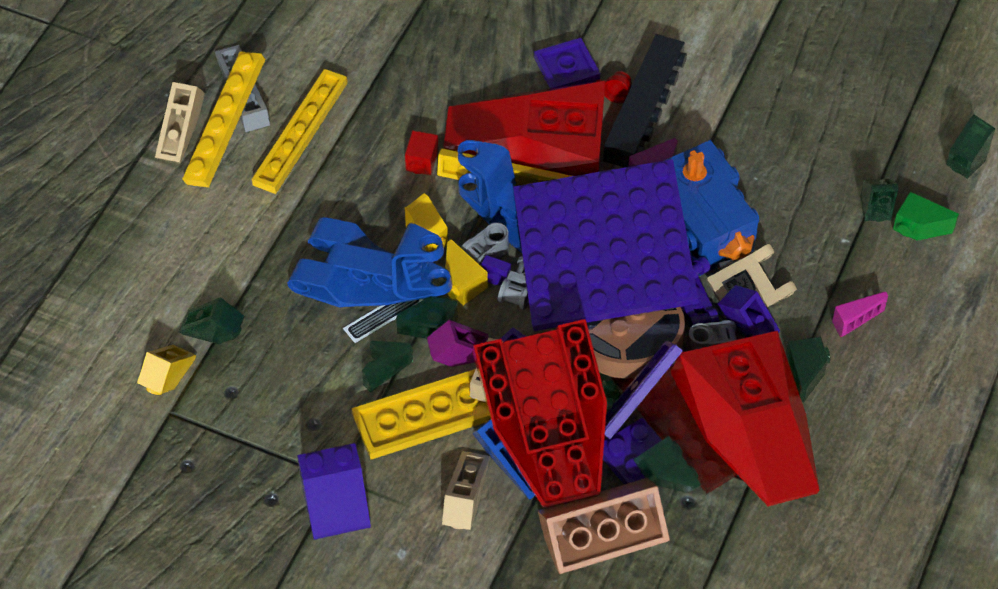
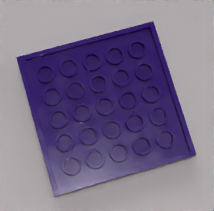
(604, 245)

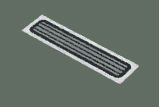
(376, 319)

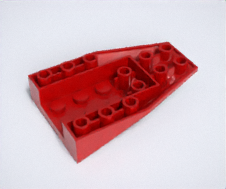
(539, 128)
(548, 409)
(751, 414)

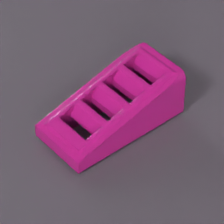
(857, 312)

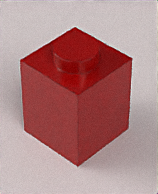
(421, 153)

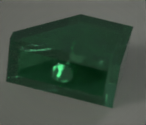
(971, 147)
(426, 316)
(213, 322)
(808, 363)

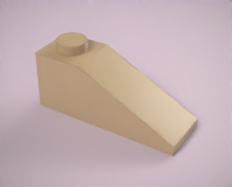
(179, 121)
(465, 490)

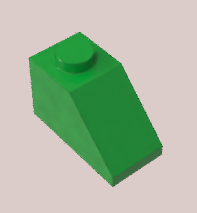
(924, 219)

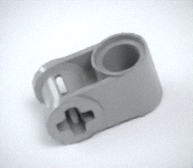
(485, 243)
(710, 334)

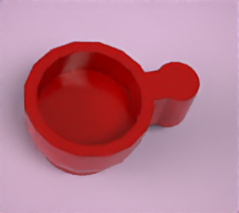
(617, 87)

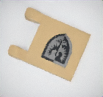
(750, 275)

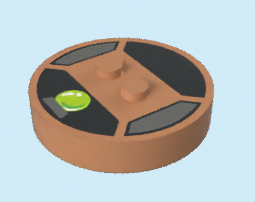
(629, 342)

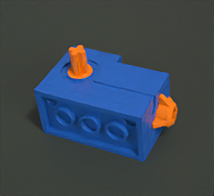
(713, 209)

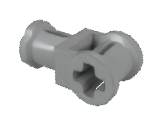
(515, 287)

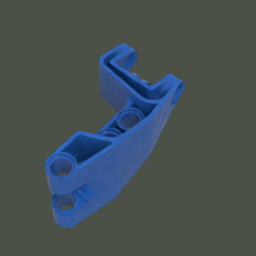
(495, 181)
(366, 274)

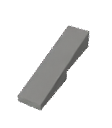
(255, 112)

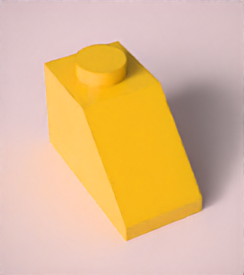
(425, 215)
(466, 274)
(165, 368)

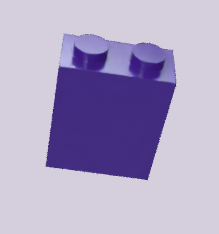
(334, 491)

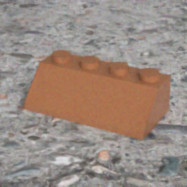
(604, 525)

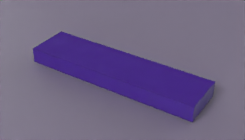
(640, 387)

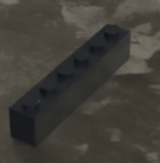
(644, 100)

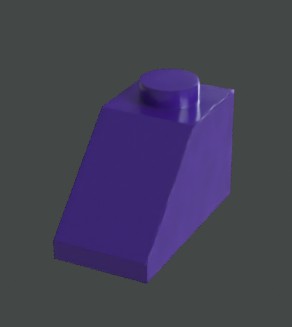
(747, 311)

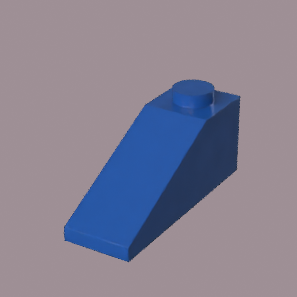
(493, 446)

